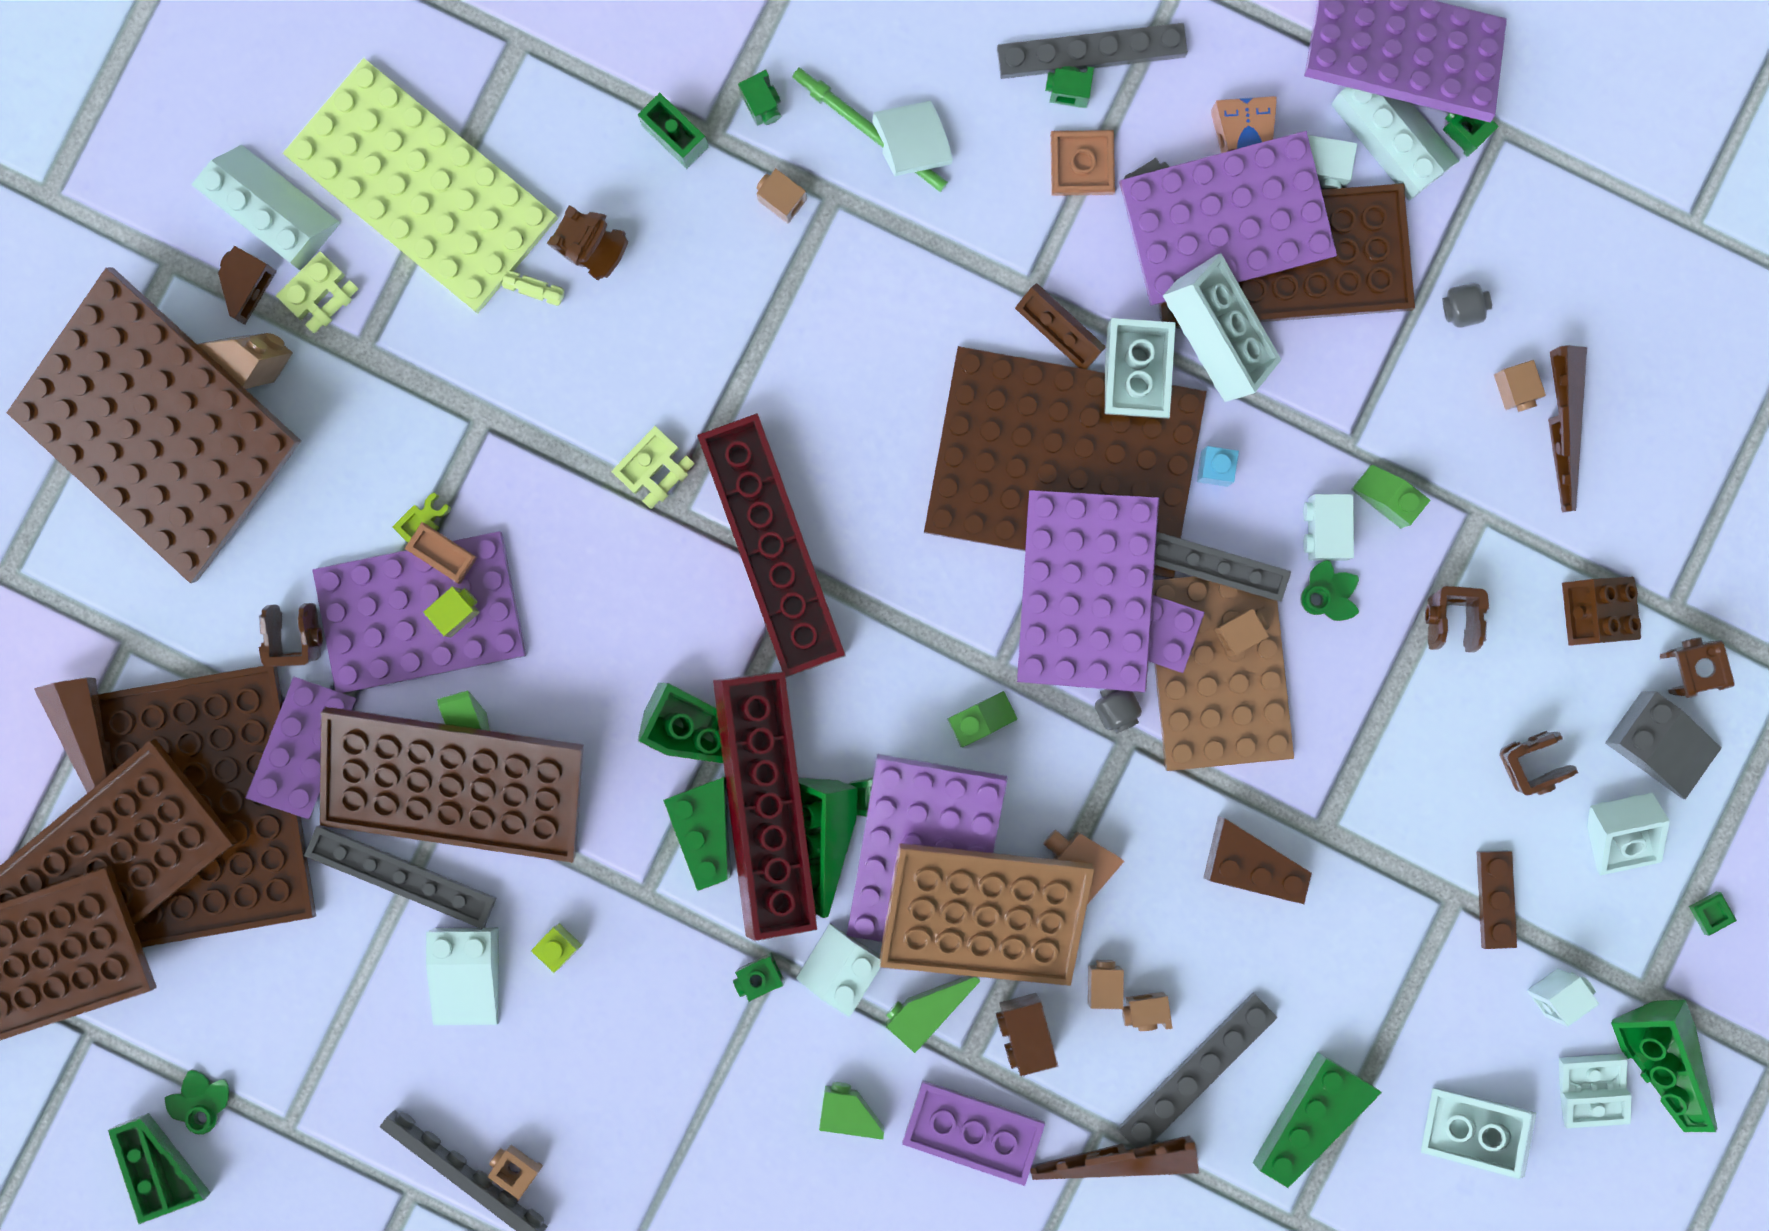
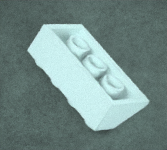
(1396, 138)
(266, 205)
(1222, 328)

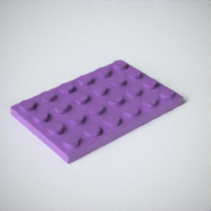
(1410, 52)
(1249, 204)
(1088, 590)
(378, 620)
(922, 807)

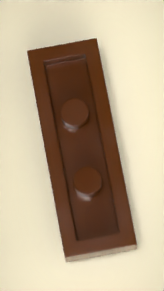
(1060, 327)
(1496, 899)

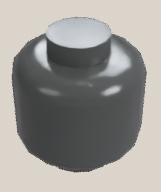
(1466, 305)
(1118, 709)

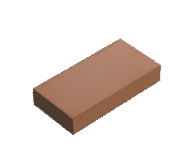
(441, 553)

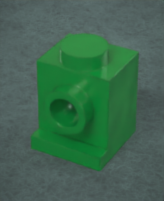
(1070, 86)
(760, 98)
(1471, 140)
(767, 969)

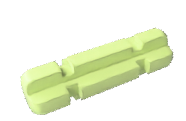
(533, 287)

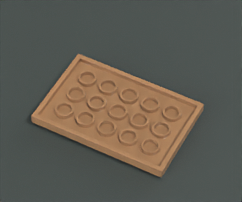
(1221, 704)
(985, 914)

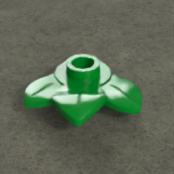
(1333, 591)
(195, 1097)

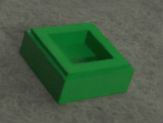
(1712, 913)

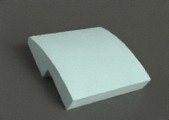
(912, 138)
(1594, 1091)

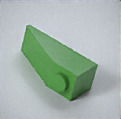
(925, 1012)

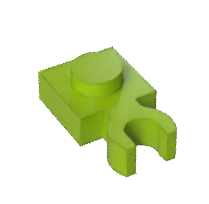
(411, 520)

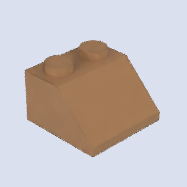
(250, 358)

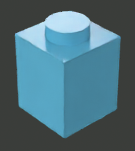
(1217, 466)

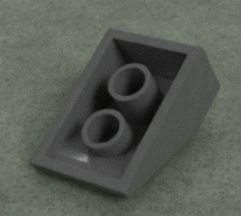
(1664, 743)

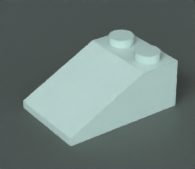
(1139, 367)
(463, 975)
(1478, 1133)

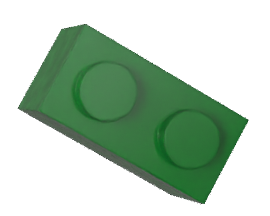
(673, 130)

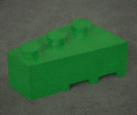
(702, 831)
(154, 1169)

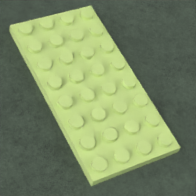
(420, 185)

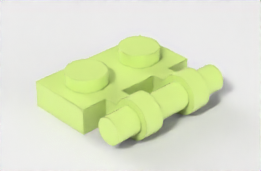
(311, 286)
(646, 460)

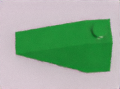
(681, 725)
(829, 822)
(1668, 1052)

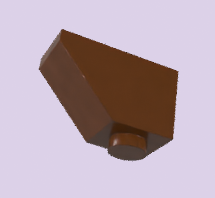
(243, 282)

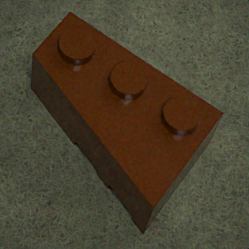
(1252, 865)

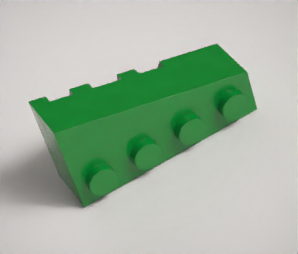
(1313, 1118)

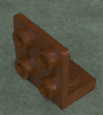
(1601, 610)

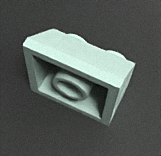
(1627, 833)
(839, 970)

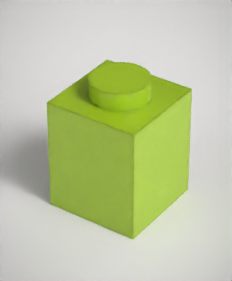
(452, 611)
(556, 948)

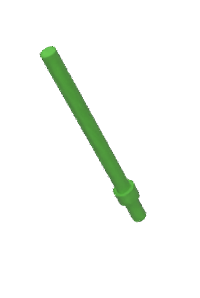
(822, 93)

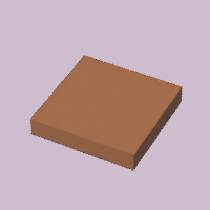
(1082, 162)

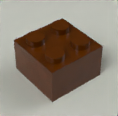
(1028, 1035)

